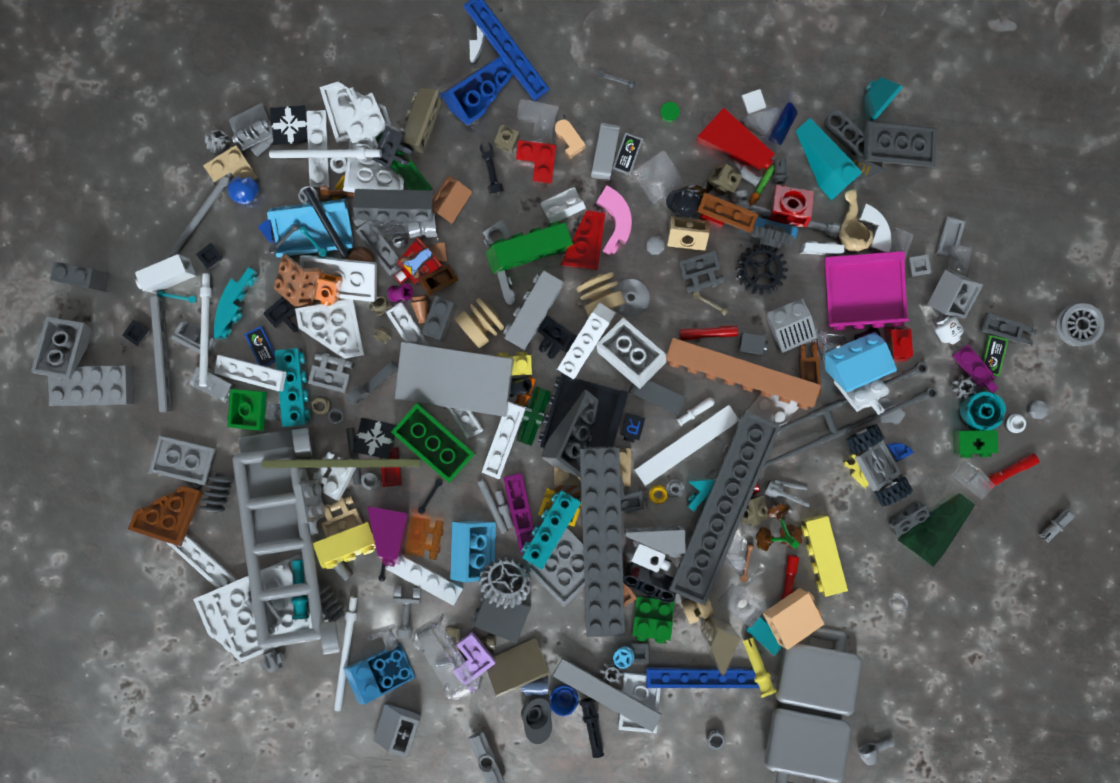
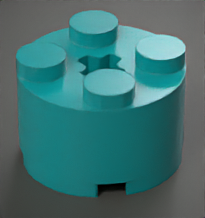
(992, 415)

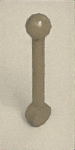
(724, 310)

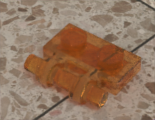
(418, 535)

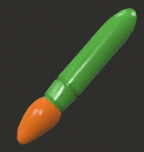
(762, 184)

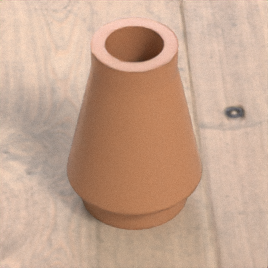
(421, 307)

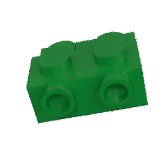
(246, 409)
(652, 619)

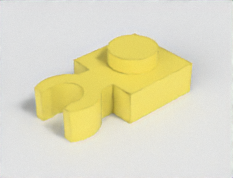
(857, 474)

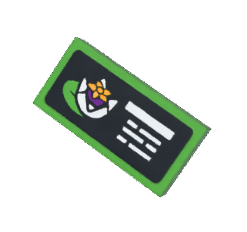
(994, 353)

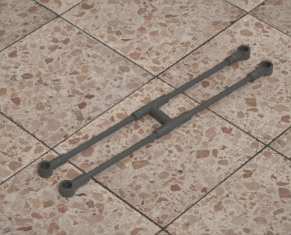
(834, 431)

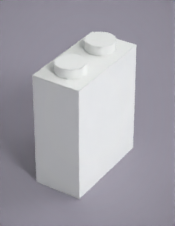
(165, 274)

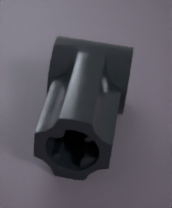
(520, 386)

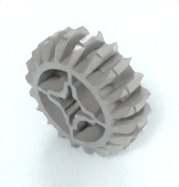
(502, 588)

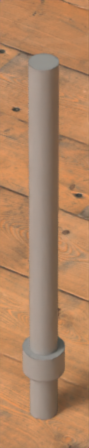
(199, 215)

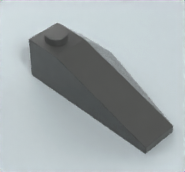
(572, 433)

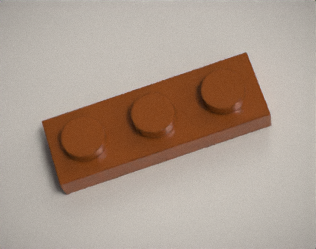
(727, 212)

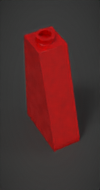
(735, 140)

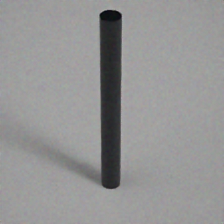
(326, 223)

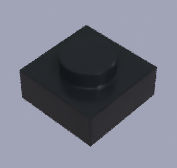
(210, 256)
(136, 333)

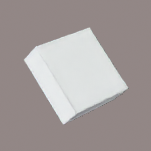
(753, 101)

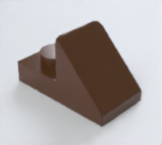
(438, 280)

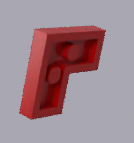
(542, 154)

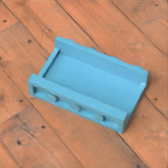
(304, 215)

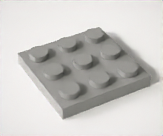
(564, 569)

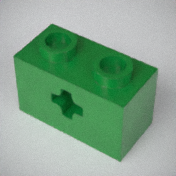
(964, 440)

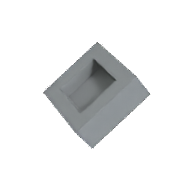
(919, 265)

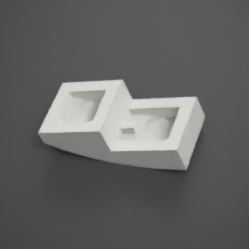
(476, 46)

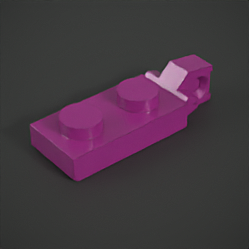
(976, 368)

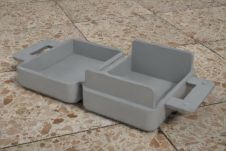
(814, 692)

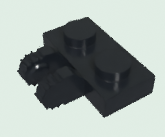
(390, 145)
(280, 312)
(557, 334)

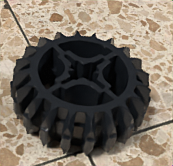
(754, 264)

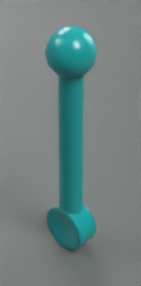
(322, 252)
(192, 299)

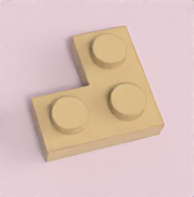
(227, 162)

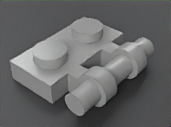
(330, 378)

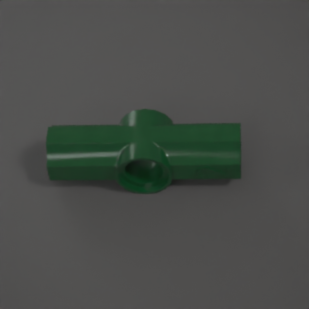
(533, 416)

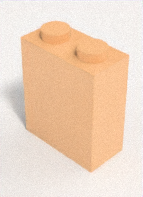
(794, 618)

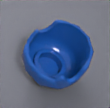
(242, 190)
(564, 700)

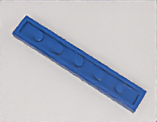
(506, 48)
(699, 678)

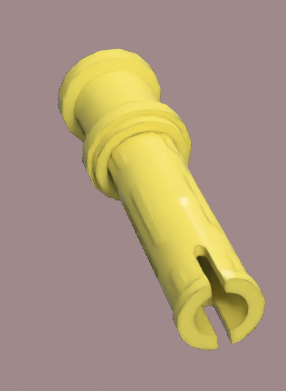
(762, 677)

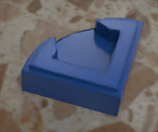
(899, 451)

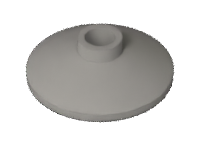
(641, 299)

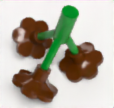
(789, 534)

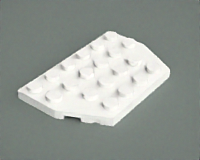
(232, 621)

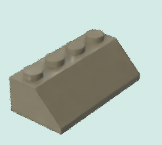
(720, 640)

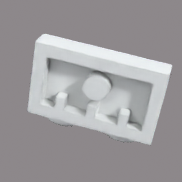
(562, 205)

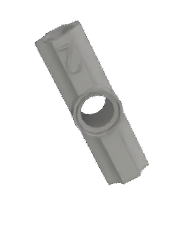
(483, 750)

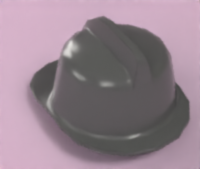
(537, 720)

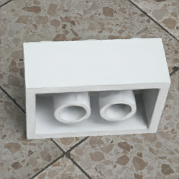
(631, 353)

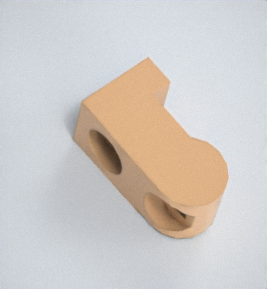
(567, 133)

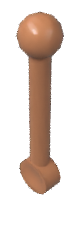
(750, 547)

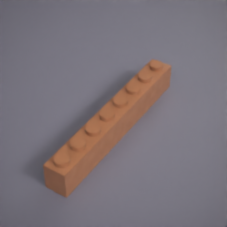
(743, 373)

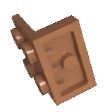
(297, 283)

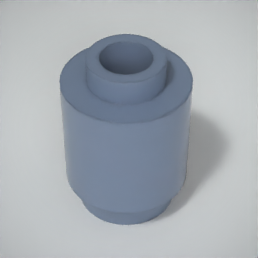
(536, 688)

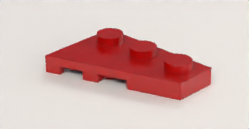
(586, 243)

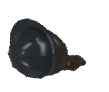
(687, 199)

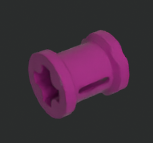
(404, 292)

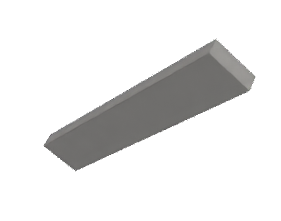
(161, 354)
(607, 695)

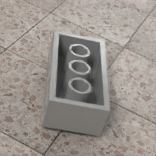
(534, 310)
(93, 387)

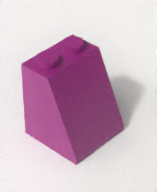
(389, 534)

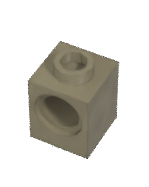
(506, 139)

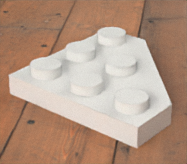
(335, 97)
(369, 173)
(333, 327)

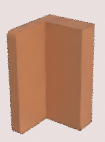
(450, 199)

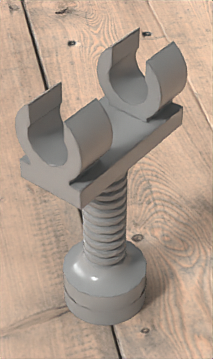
(404, 631)

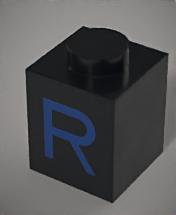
(632, 427)

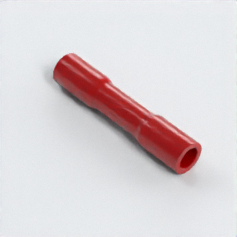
(721, 331)
(1021, 465)
(791, 571)

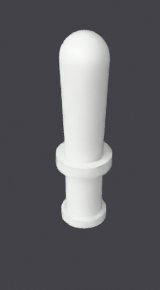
(707, 403)

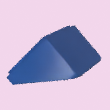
(267, 230)

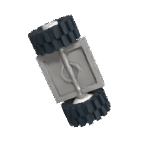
(878, 465)

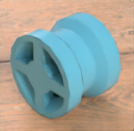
(620, 659)

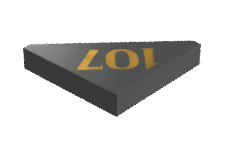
(867, 168)

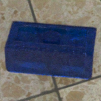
(783, 124)

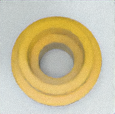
(662, 499)

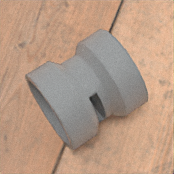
(740, 199)

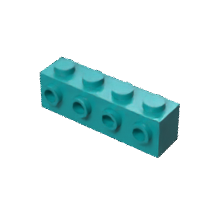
(294, 396)
(551, 529)

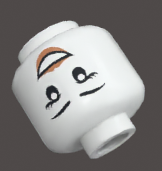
(948, 329)

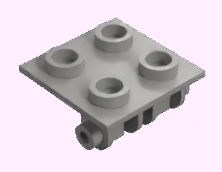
(250, 127)

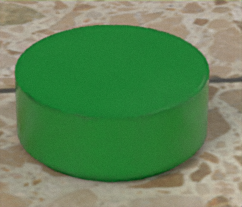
(669, 111)

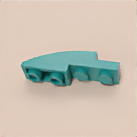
(228, 309)

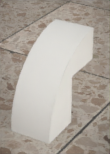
(882, 235)

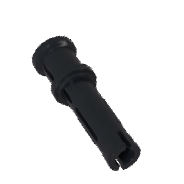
(590, 717)

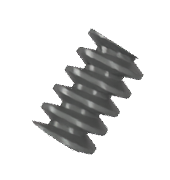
(217, 492)
(328, 604)

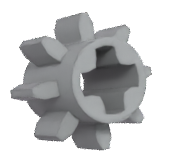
(217, 141)
(969, 387)
(272, 661)
(611, 678)

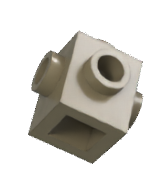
(724, 179)
(755, 511)

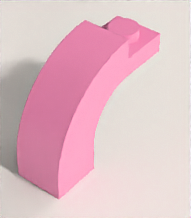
(616, 205)

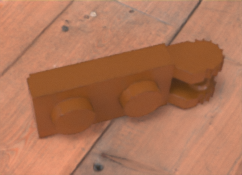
(810, 367)

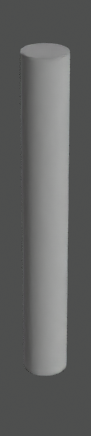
(492, 506)

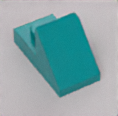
(703, 487)

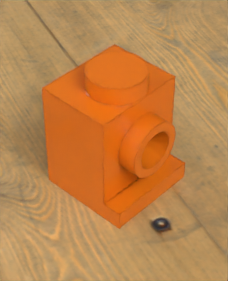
(332, 285)

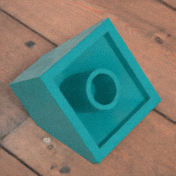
(879, 96)

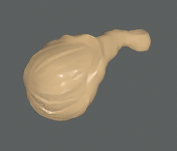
(853, 232)

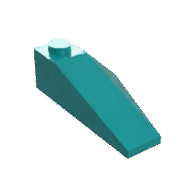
(828, 162)

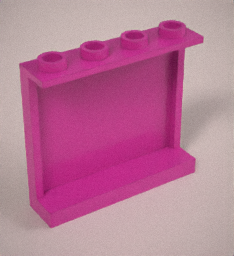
(866, 290)

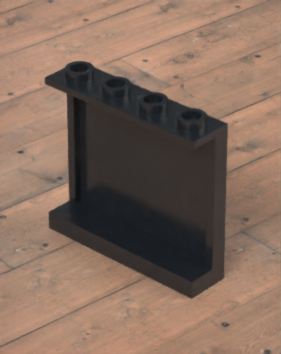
(608, 414)

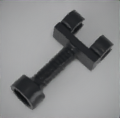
(494, 186)

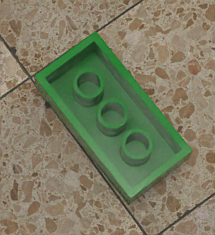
(528, 247)
(433, 442)

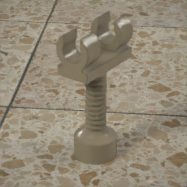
(489, 642)

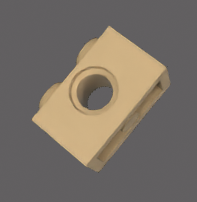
(688, 233)

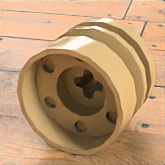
(600, 292)
(479, 322)

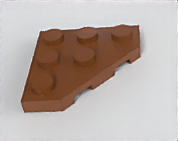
(167, 516)

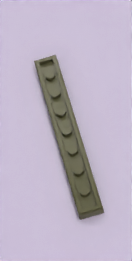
(341, 463)

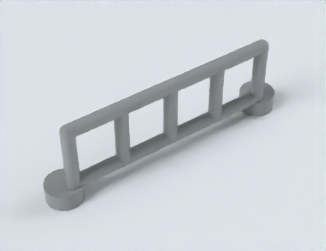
(325, 631)

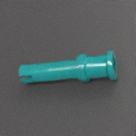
(299, 602)

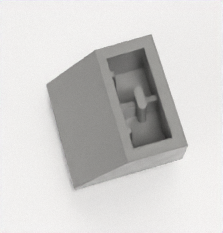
(397, 729)

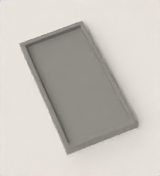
(454, 378)
(277, 521)

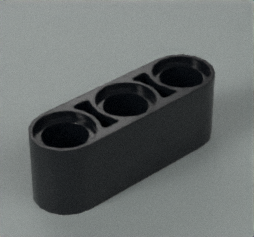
(649, 582)

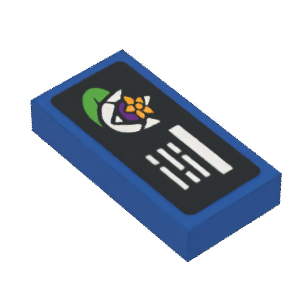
(261, 346)

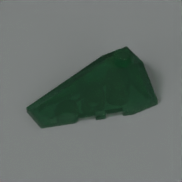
(934, 535)

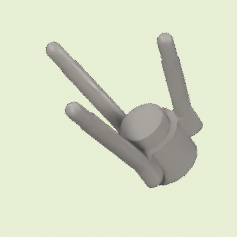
(775, 490)

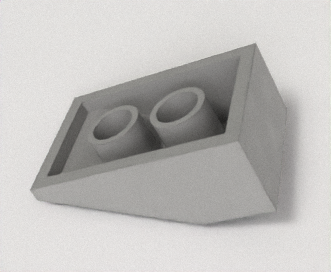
(60, 347)
(667, 539)

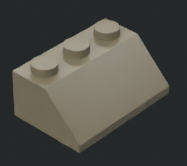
(421, 118)

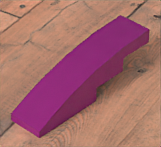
(519, 508)

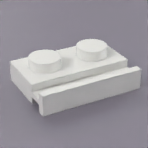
(828, 248)

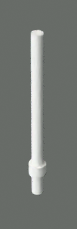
(360, 153)
(206, 294)
(350, 617)

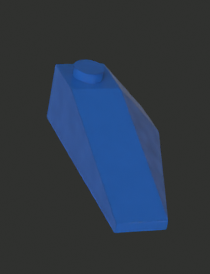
(474, 93)

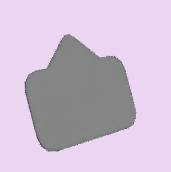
(894, 417)

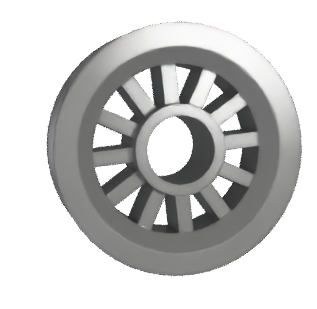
(1078, 312)

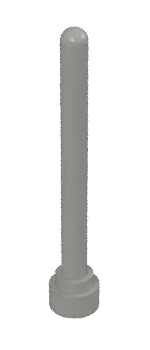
(830, 229)

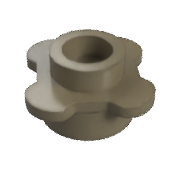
(380, 305)

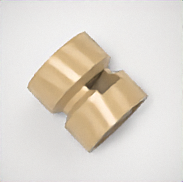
(692, 614)

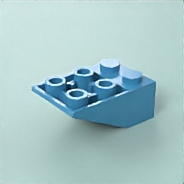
(378, 674)

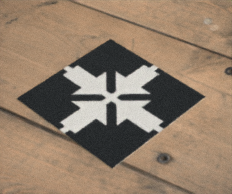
(289, 124)
(374, 438)

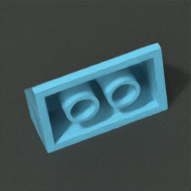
(860, 362)
(471, 549)

